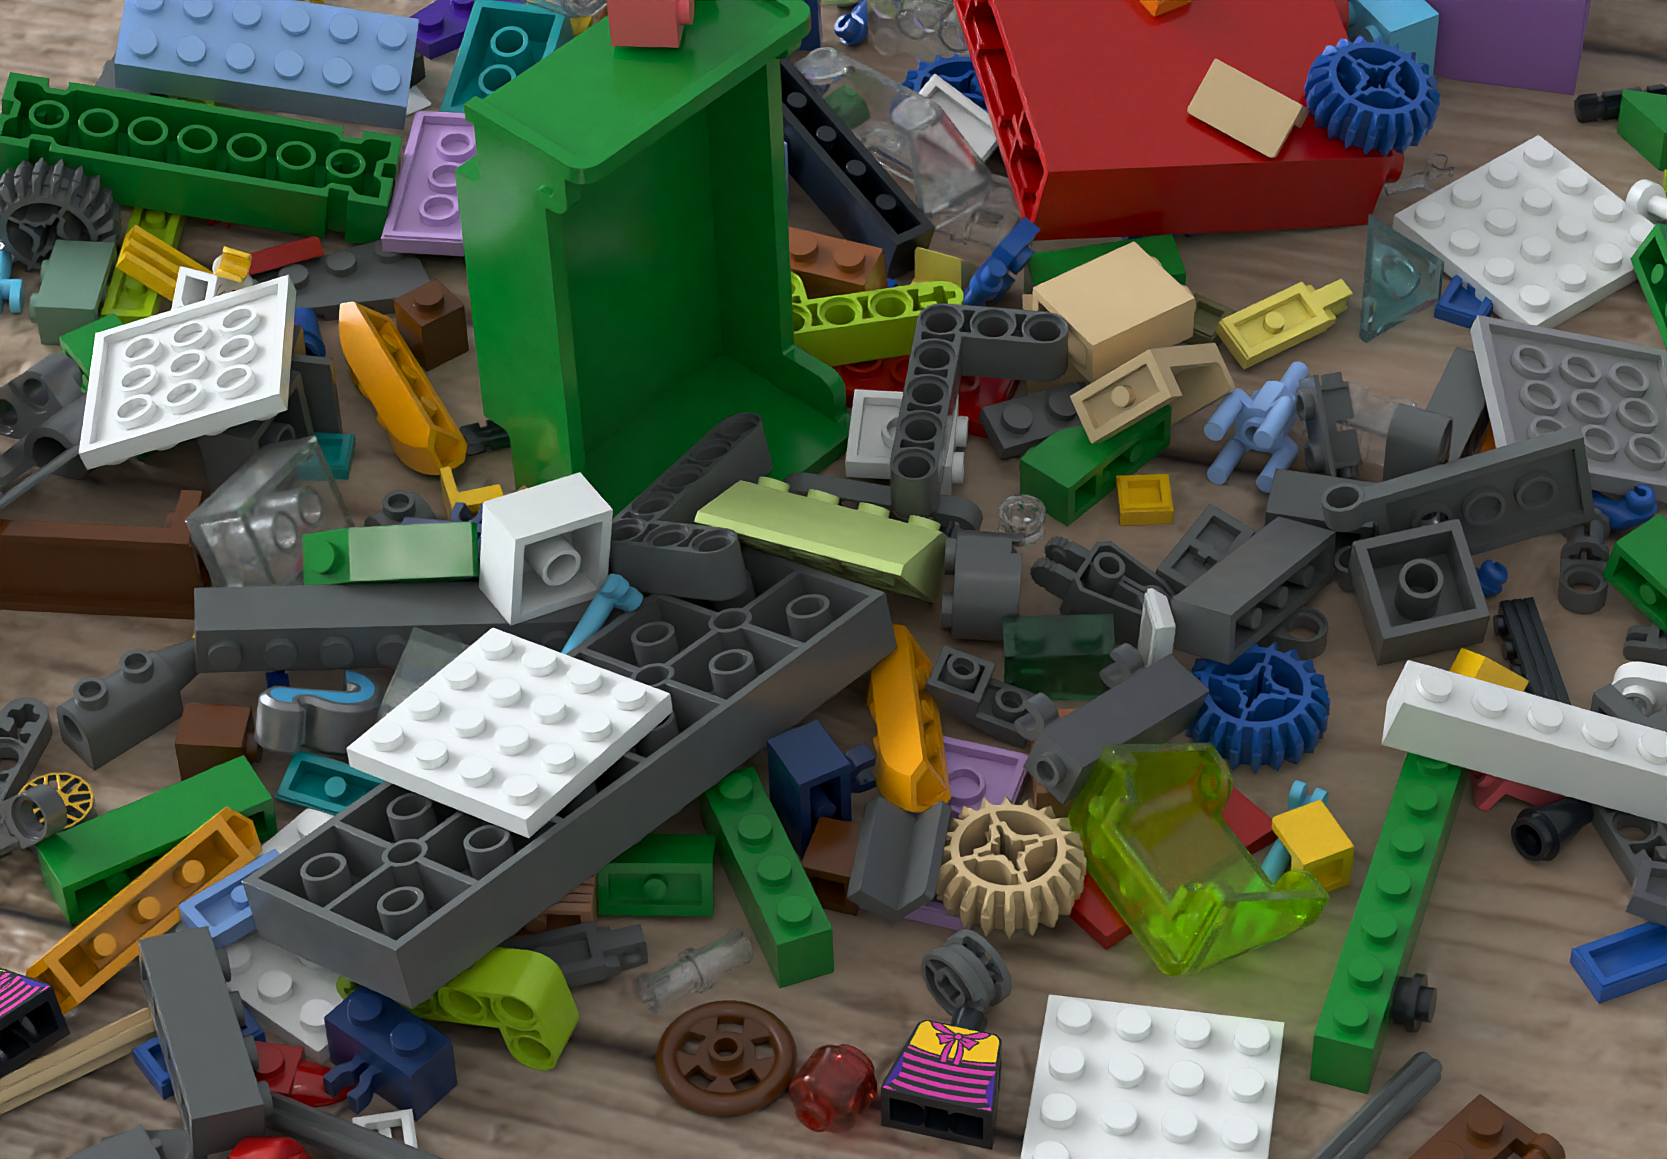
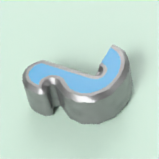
(317, 717)

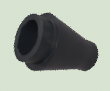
(1549, 827)

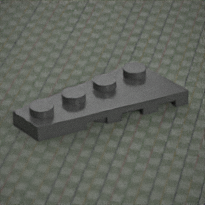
(352, 275)

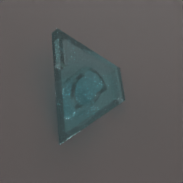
(1396, 280)

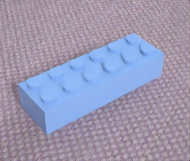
(271, 56)

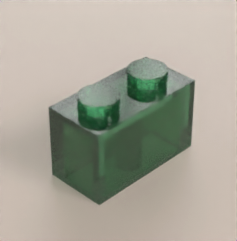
(1058, 654)

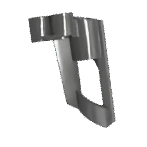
(47, 416)

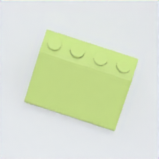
(833, 538)

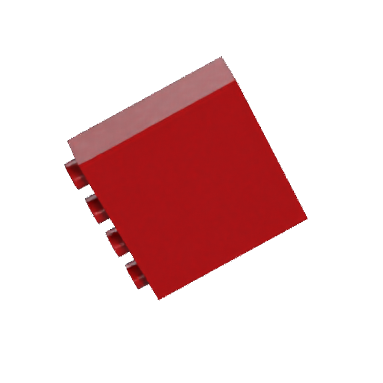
(1101, 130)

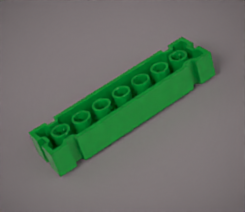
(205, 158)

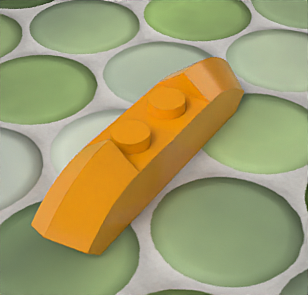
(396, 385)
(910, 738)
(145, 907)

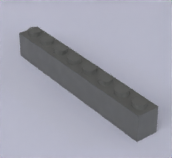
(351, 624)

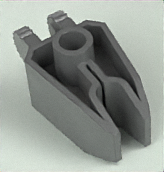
(1098, 583)

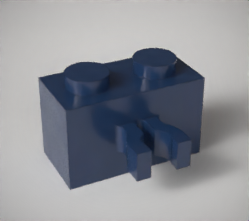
(814, 780)
(388, 1053)

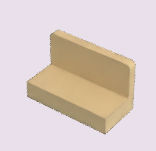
(1246, 109)

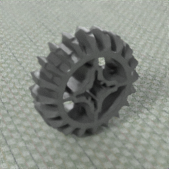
(52, 205)

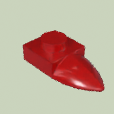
(295, 1076)

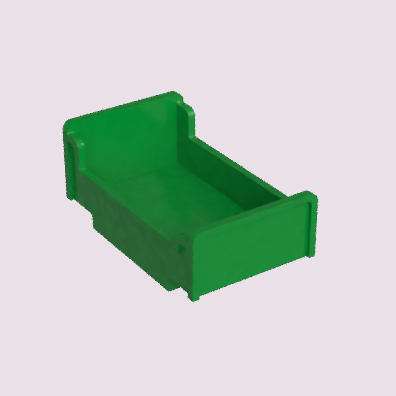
(642, 255)

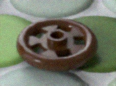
(721, 1096)

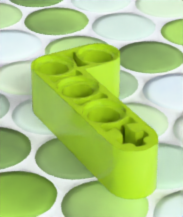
(864, 323)
(507, 991)

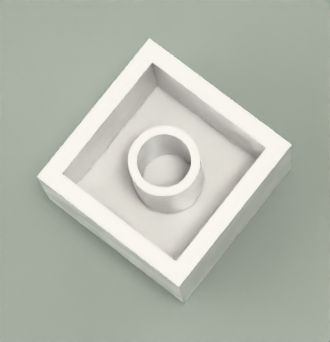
(544, 548)

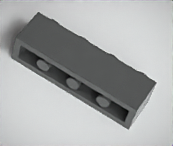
(1253, 589)
(203, 1040)

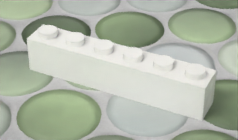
(1528, 740)

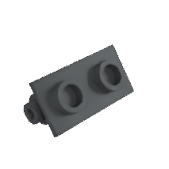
(1321, 408)

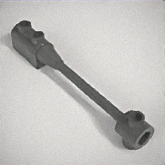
(145, 694)

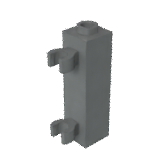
(1139, 709)

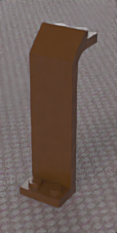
(103, 566)

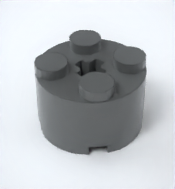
(984, 583)

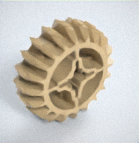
(1010, 867)

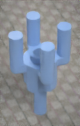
(1259, 425)

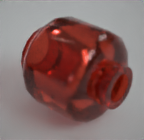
(833, 1088)

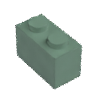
(72, 287)

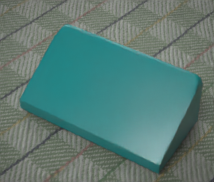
(323, 783)

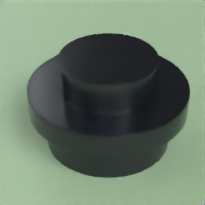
(1414, 1002)

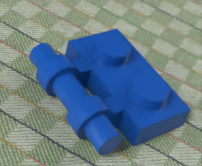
(1011, 255)

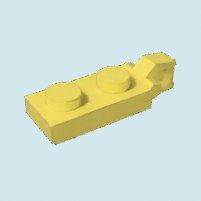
(1282, 321)

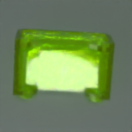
(1176, 864)

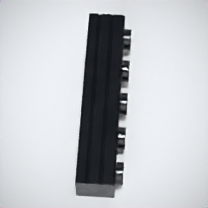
(1529, 648)

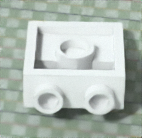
(873, 435)

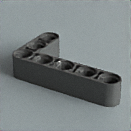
(945, 346)
(1445, 429)
(656, 536)

